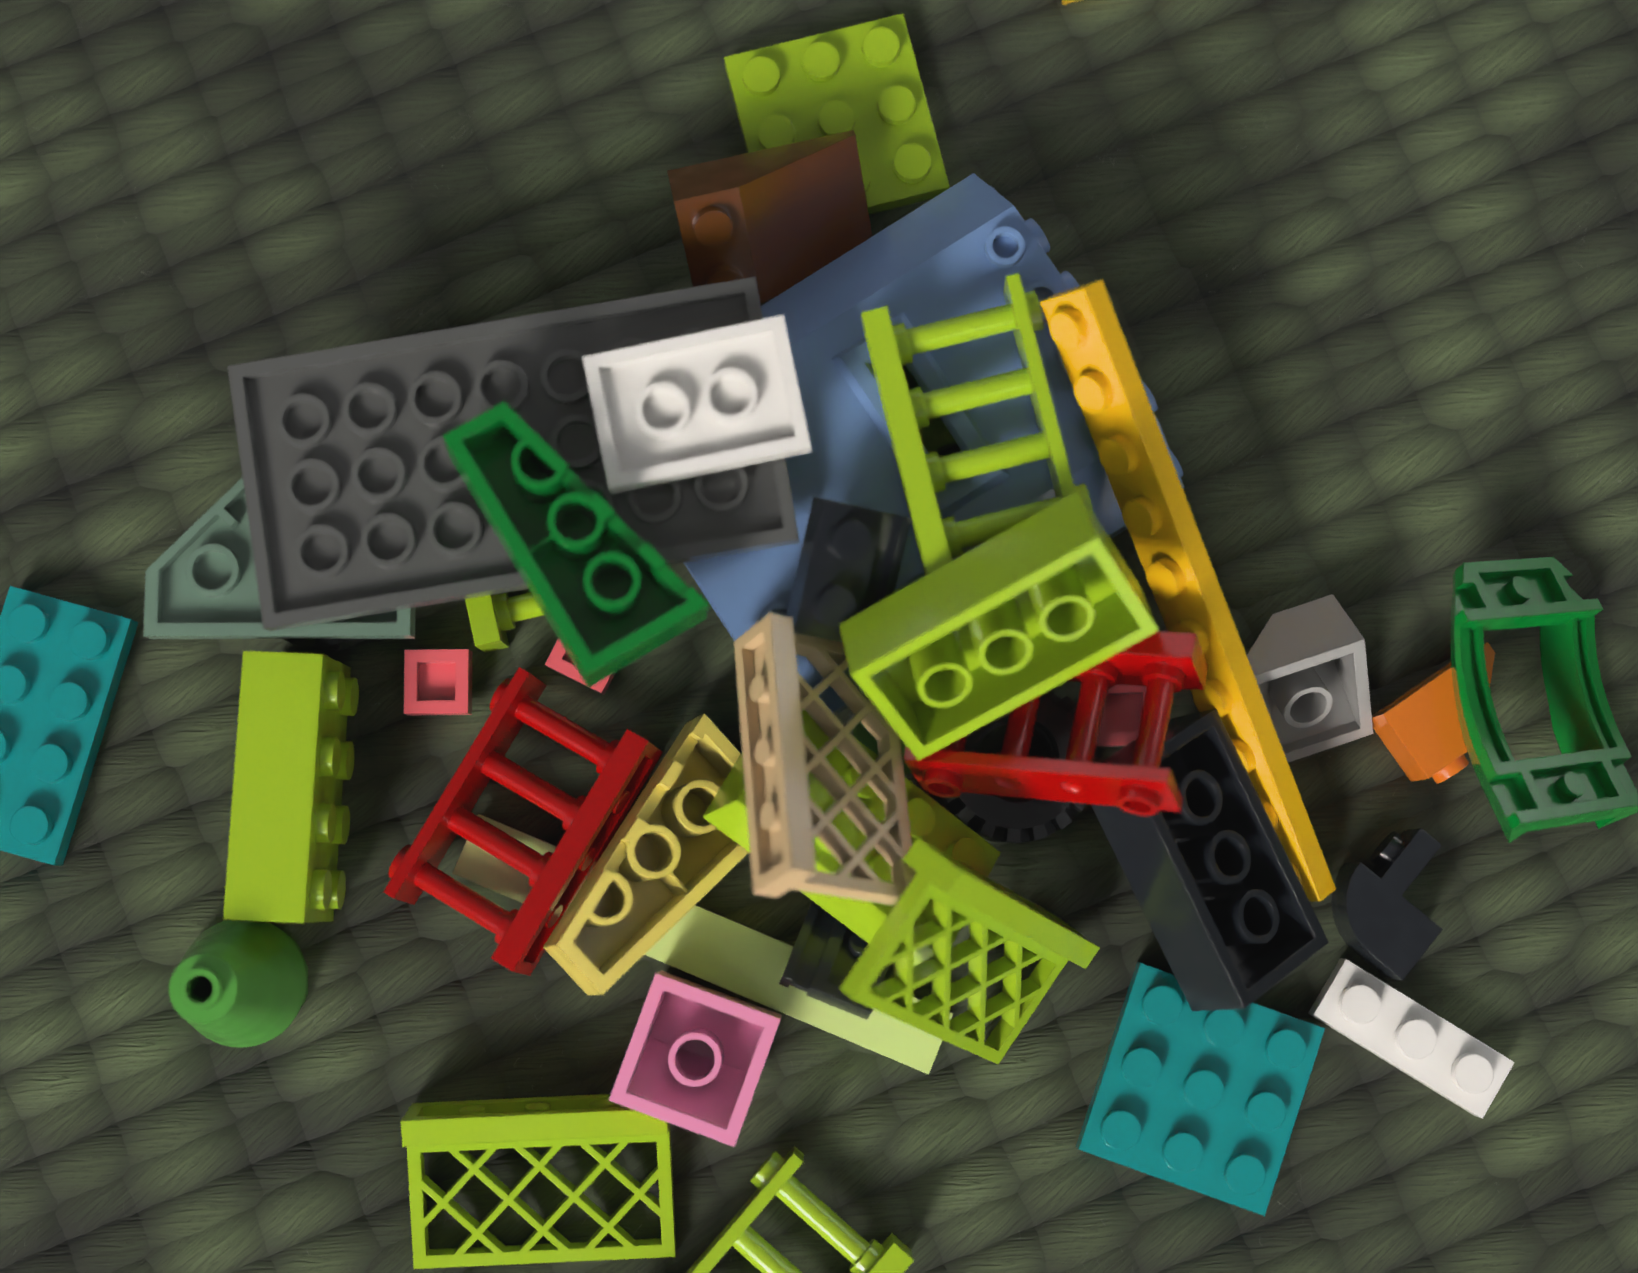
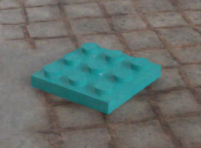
(1200, 1092)

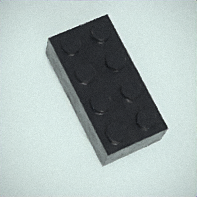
(1213, 873)

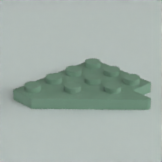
(210, 588)

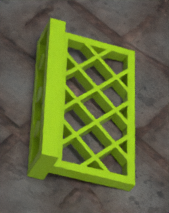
(994, 918)
(524, 1125)

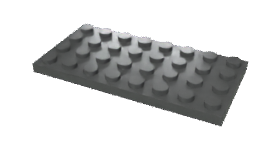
(368, 512)

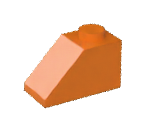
(1425, 727)

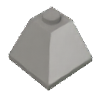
(1313, 677)

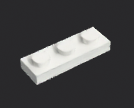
(1411, 1038)

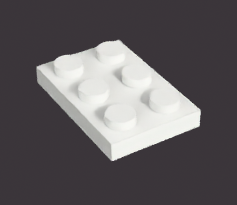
(696, 404)

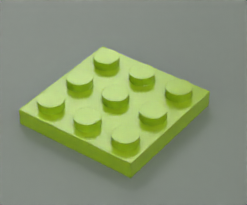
(841, 83)

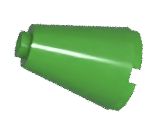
(240, 983)

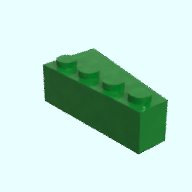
(583, 565)

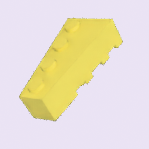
(653, 866)

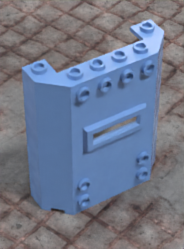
(925, 269)

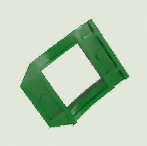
(1589, 774)

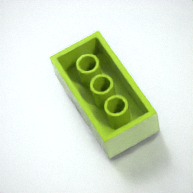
(997, 627)
(290, 788)
(926, 818)

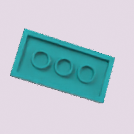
(55, 703)

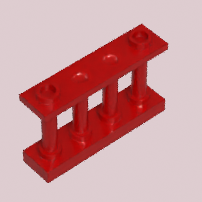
(1160, 662)
(554, 876)

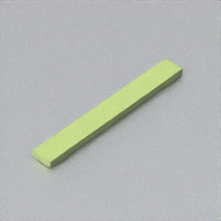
(729, 958)

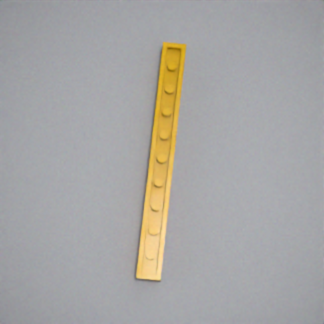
(1176, 557)

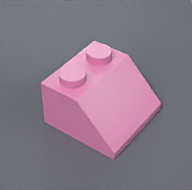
(695, 1057)

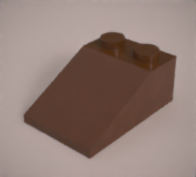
(772, 212)

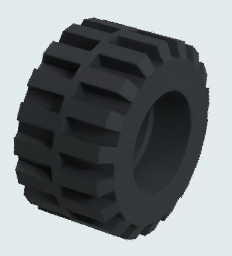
(1027, 818)

